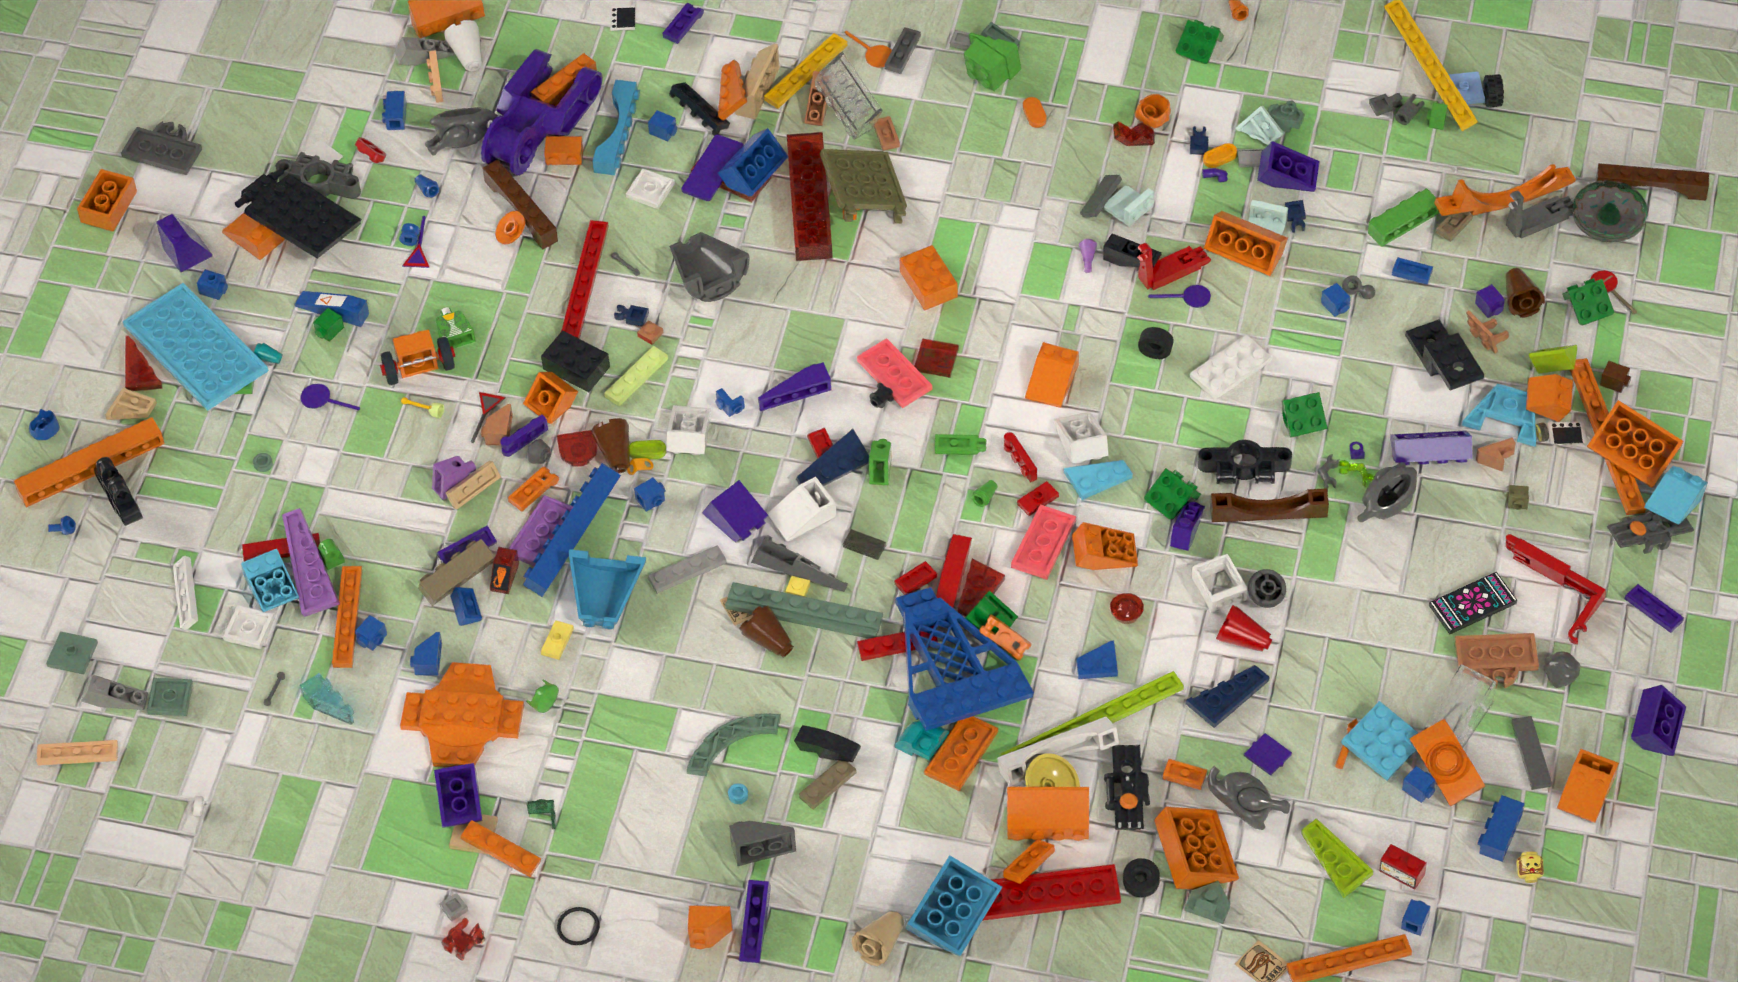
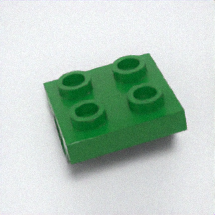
(1304, 414)
(989, 606)

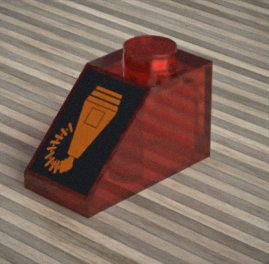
(504, 570)

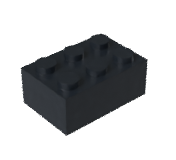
(575, 361)

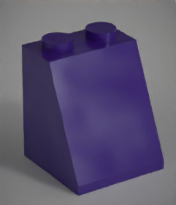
(181, 243)
(736, 512)

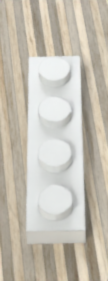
(185, 593)

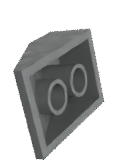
(760, 841)

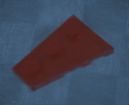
(978, 582)

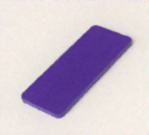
(704, 178)

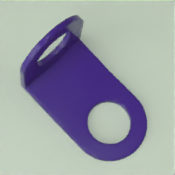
(1357, 454)

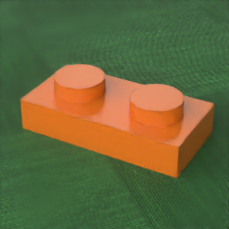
(1184, 774)

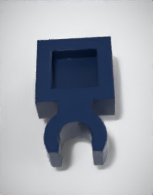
(1198, 142)
(1296, 213)
(634, 315)

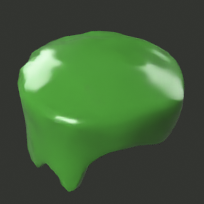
(544, 697)

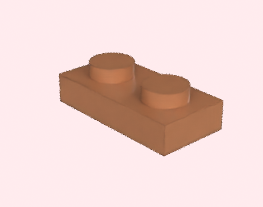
(886, 133)

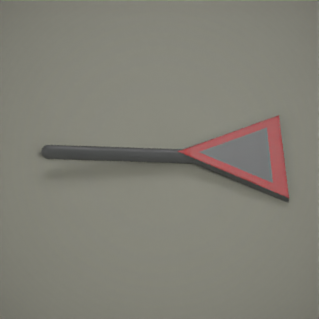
(488, 402)

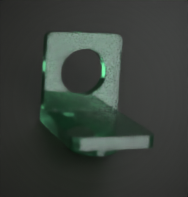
(543, 806)

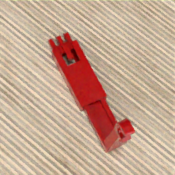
(1561, 574)

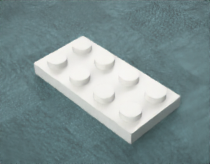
(1230, 367)

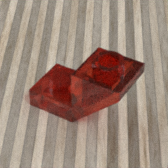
(1137, 136)

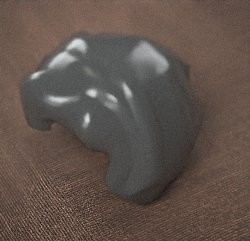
(1561, 669)

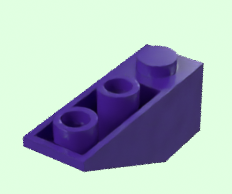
(1186, 525)

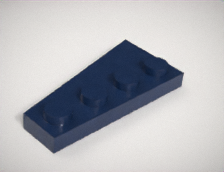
(838, 461)
(1227, 696)

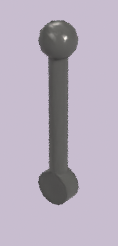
(636, 272)
(281, 676)

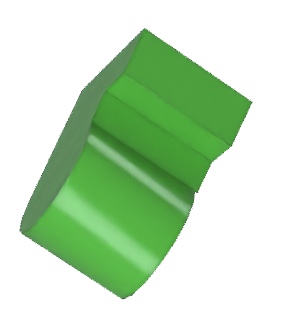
(330, 554)

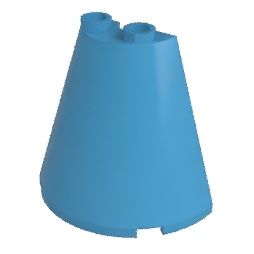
(603, 586)

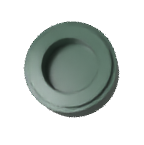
(262, 462)

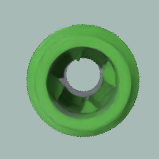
(984, 493)

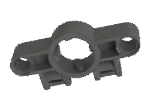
(339, 180)

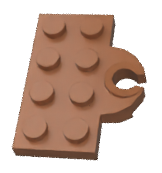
(1498, 655)

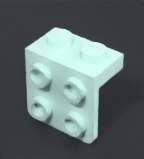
(1129, 205)
(1268, 216)

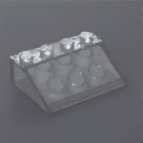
(848, 96)

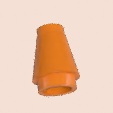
(1238, 10)

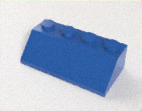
(753, 163)

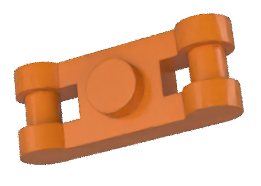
(1005, 637)

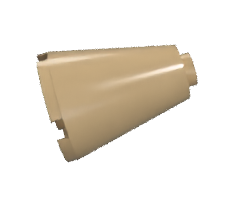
(878, 938)

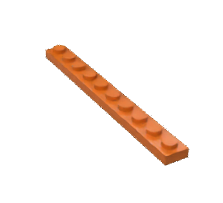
(1597, 413)

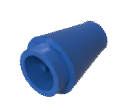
(427, 186)

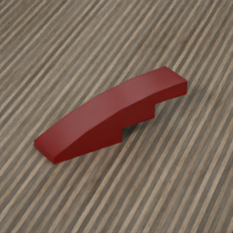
(954, 569)

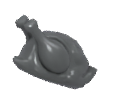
(459, 128)
(1389, 492)
(1245, 797)

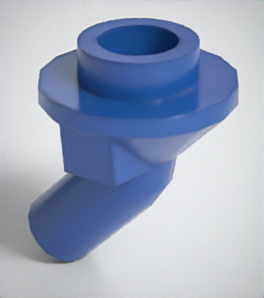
(67, 526)

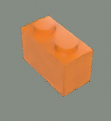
(563, 150)

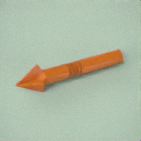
(1344, 751)

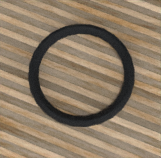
(583, 941)

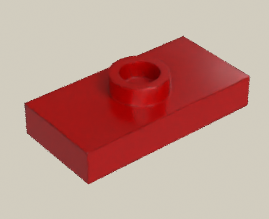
(820, 441)
(1041, 495)
(915, 578)

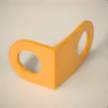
(639, 464)

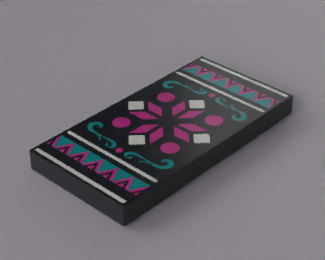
(1473, 603)

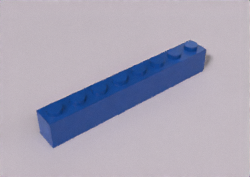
(571, 530)

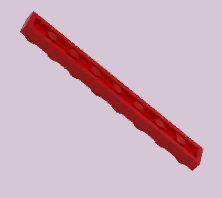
(585, 278)

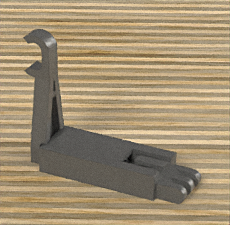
(1538, 217)

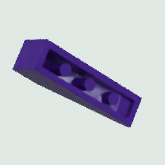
(804, 384)
(754, 920)

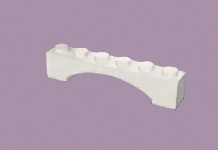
(1093, 735)

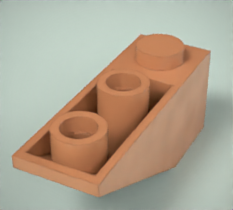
(816, 105)

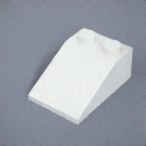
(688, 430)
(1082, 437)

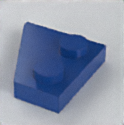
(1098, 663)

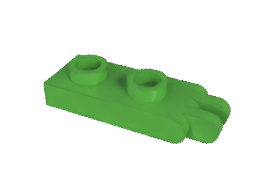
(959, 444)

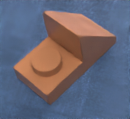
(1494, 454)

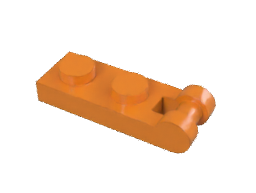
(533, 488)

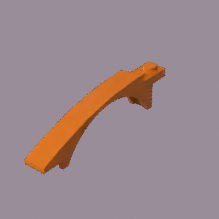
(1466, 199)

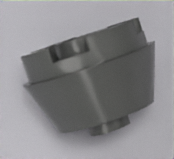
(1267, 588)

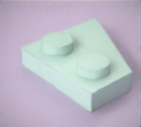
(1261, 126)

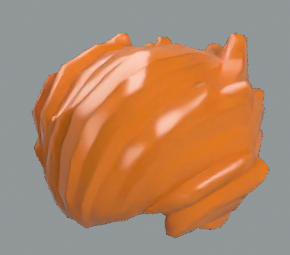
(1153, 110)

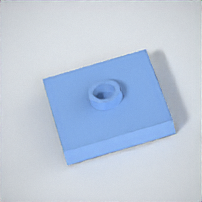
(1469, 87)

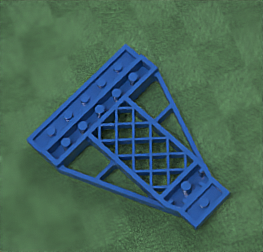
(966, 695)

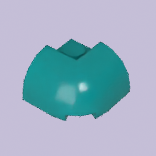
(921, 742)

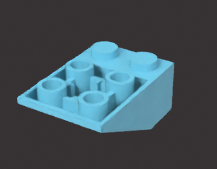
(269, 580)

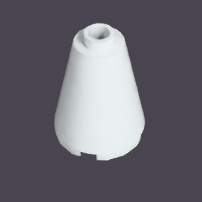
(465, 43)

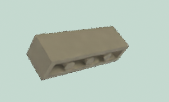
(456, 572)

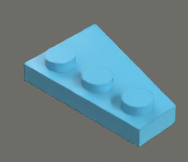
(1097, 477)

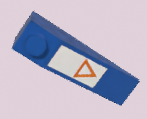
(351, 308)

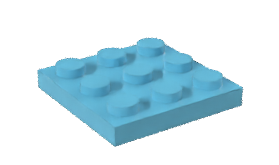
(1381, 740)

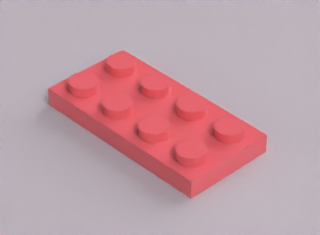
(894, 371)
(1043, 542)

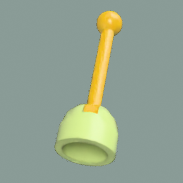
(435, 409)

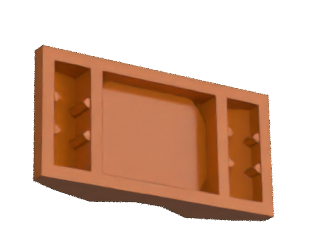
(1447, 762)

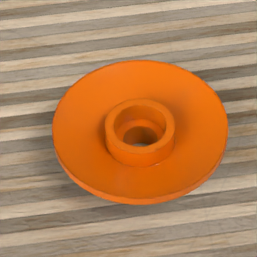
(510, 227)

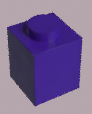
(1489, 301)

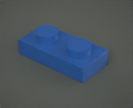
(1412, 271)

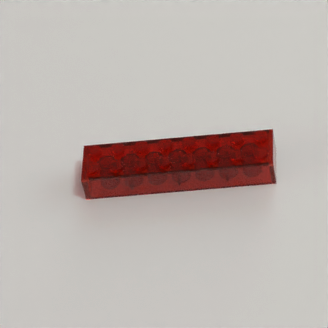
(809, 197)

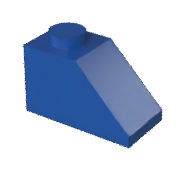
(427, 656)

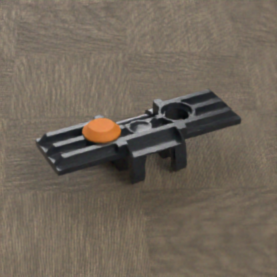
(1134, 786)

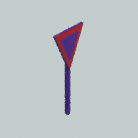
(417, 258)

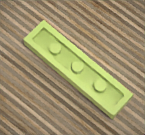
(636, 376)

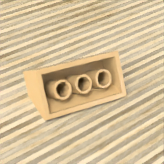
(759, 80)

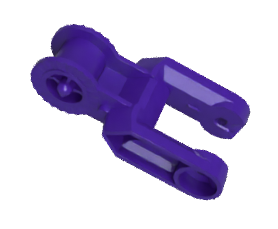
(529, 120)

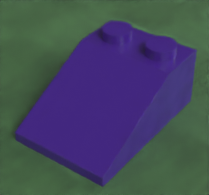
(1287, 168)
(458, 795)

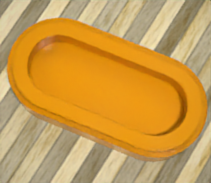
(1220, 155)

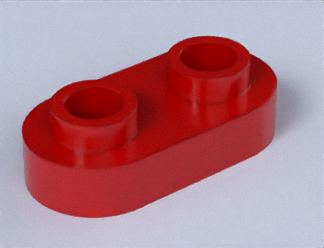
(367, 147)

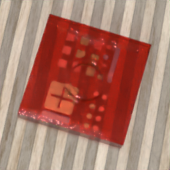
(936, 358)

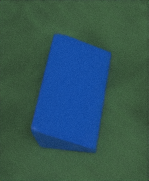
(465, 606)

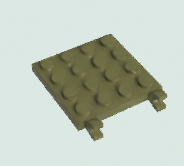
(863, 182)

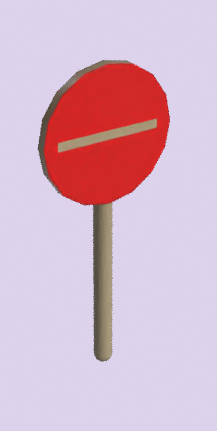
(1611, 282)

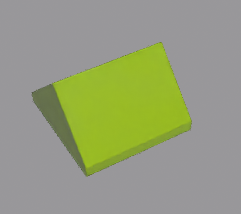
(1554, 359)

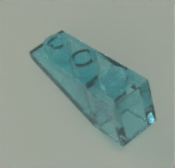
(323, 698)

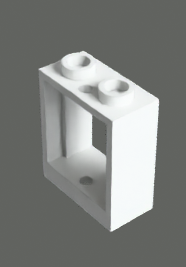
(1225, 598)

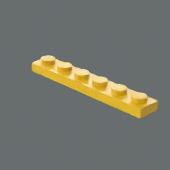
(804, 71)

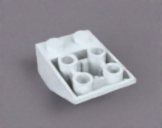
(803, 509)

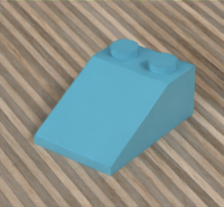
(1676, 495)

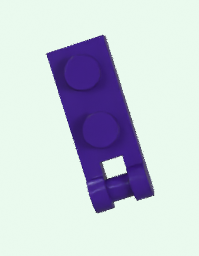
(682, 23)
(524, 436)

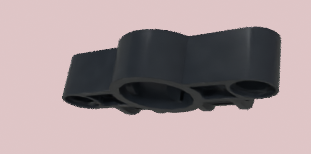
(1221, 461)
(117, 491)

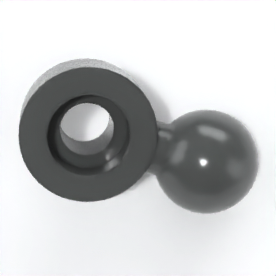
(1366, 291)

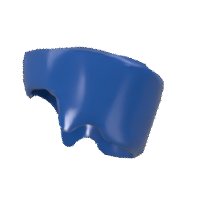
(44, 425)

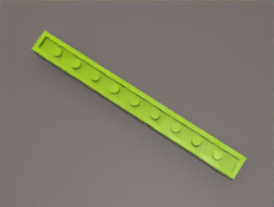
(1117, 708)

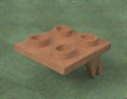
(1482, 331)

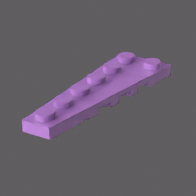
(309, 571)

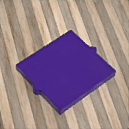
(1267, 754)

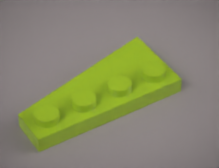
(1337, 859)

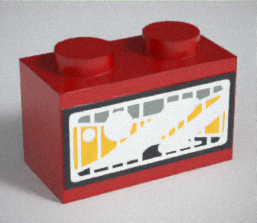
(1402, 866)

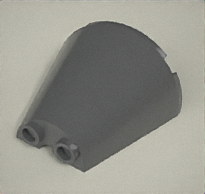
(709, 266)

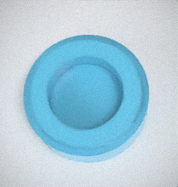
(738, 793)

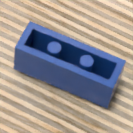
(1500, 828)

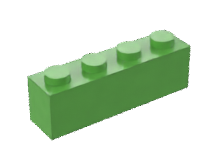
(1403, 217)

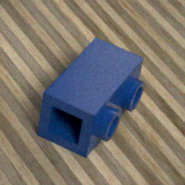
(395, 110)

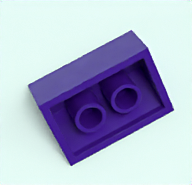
(1658, 721)

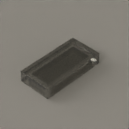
(864, 544)

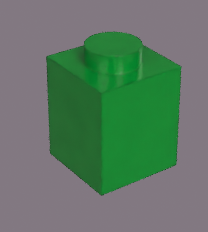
(328, 325)

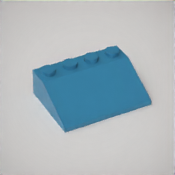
(953, 906)

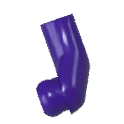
(1215, 172)

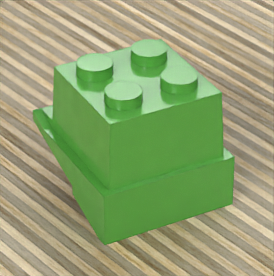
(991, 60)

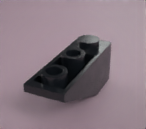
(1125, 252)

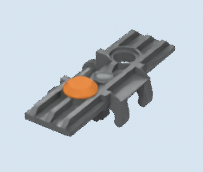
(1633, 531)

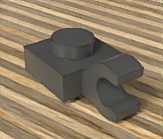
(1384, 104)

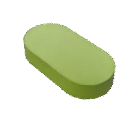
(647, 449)

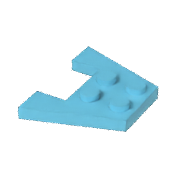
(1507, 406)

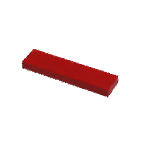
(255, 549)

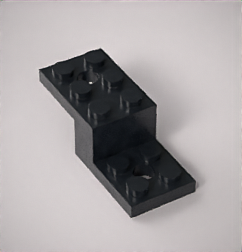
(1444, 354)

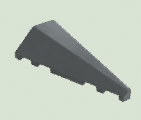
(788, 562)

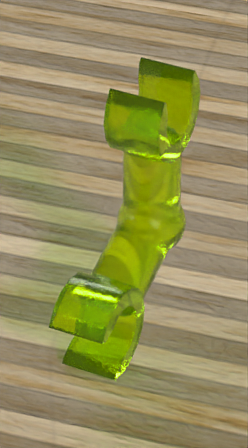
(1356, 467)

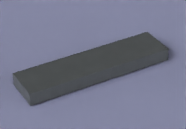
(1531, 753)

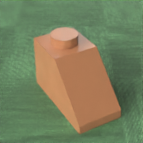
(497, 426)

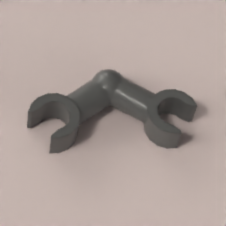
(1322, 471)

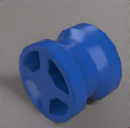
(409, 234)

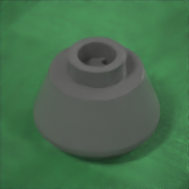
(538, 452)

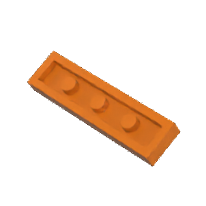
(500, 848)

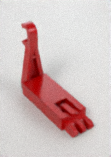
(1170, 267)

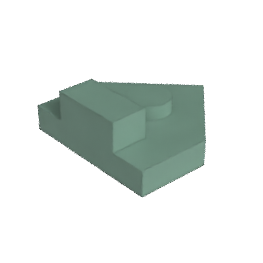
(1286, 115)
(1209, 902)

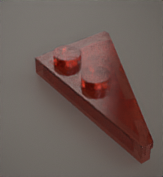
(137, 370)

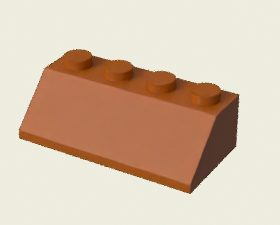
(437, 15)
(1245, 242)

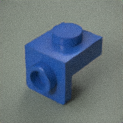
(728, 405)

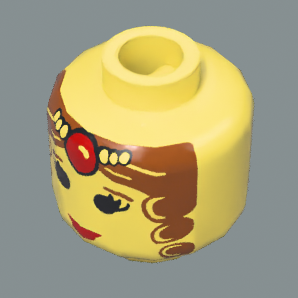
(1530, 866)

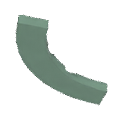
(728, 734)

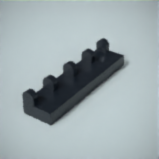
(699, 107)

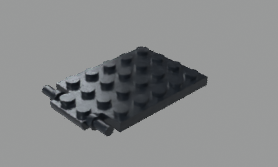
(297, 212)

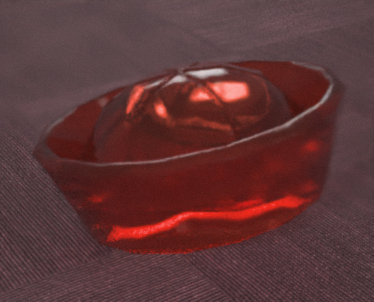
(1126, 608)

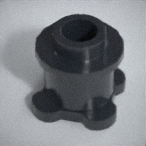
(881, 396)

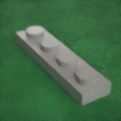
(687, 569)

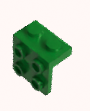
(1198, 41)
(1589, 301)
(1171, 493)

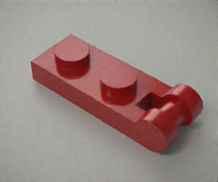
(1020, 456)

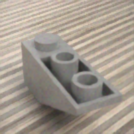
(416, 50)
(111, 694)

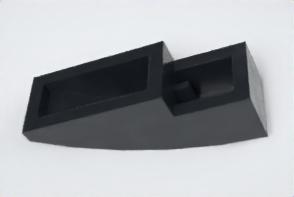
(826, 744)

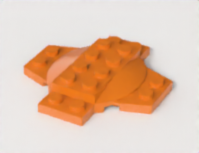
(462, 714)

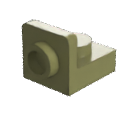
(1518, 497)

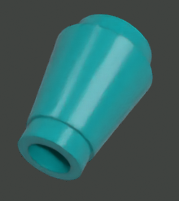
(267, 353)

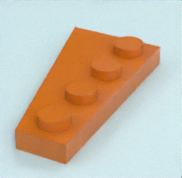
(731, 90)

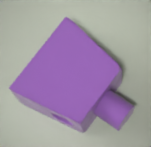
(449, 473)

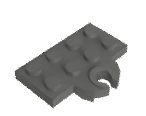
(163, 148)

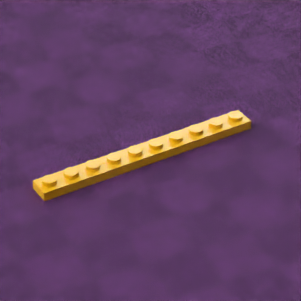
(1430, 64)

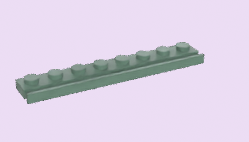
(806, 610)

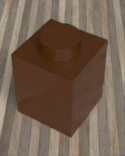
(1615, 377)

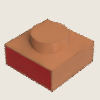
(650, 332)

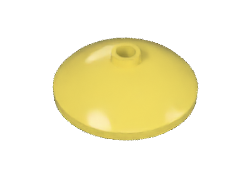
(1051, 771)

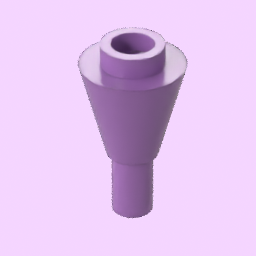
(1087, 250)

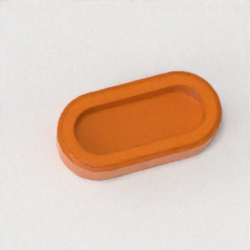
(1034, 112)

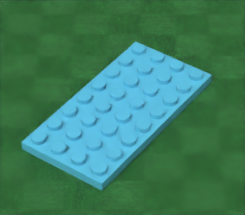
(195, 346)

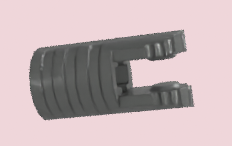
(1408, 110)

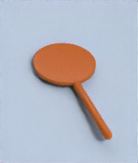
(876, 55)

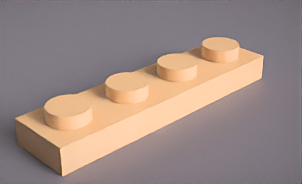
(77, 752)

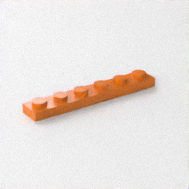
(347, 617)
(1349, 959)

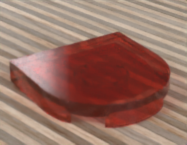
(577, 447)

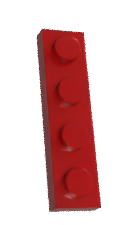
(887, 645)

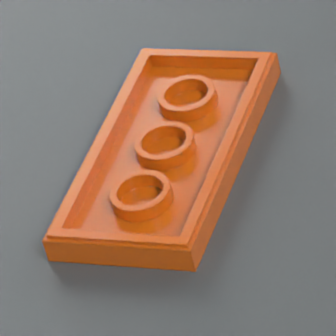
(961, 752)

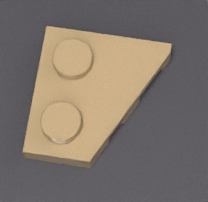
(130, 406)

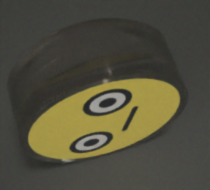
(1542, 432)

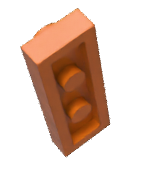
(1028, 861)

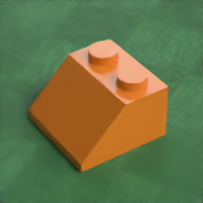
(550, 396)
(1549, 396)
(708, 925)

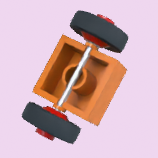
(416, 355)

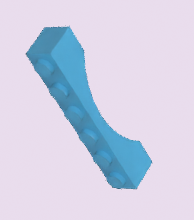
(608, 154)

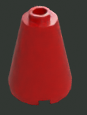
(1243, 631)

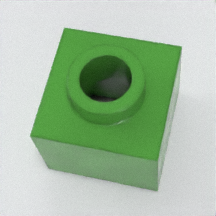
(1437, 116)

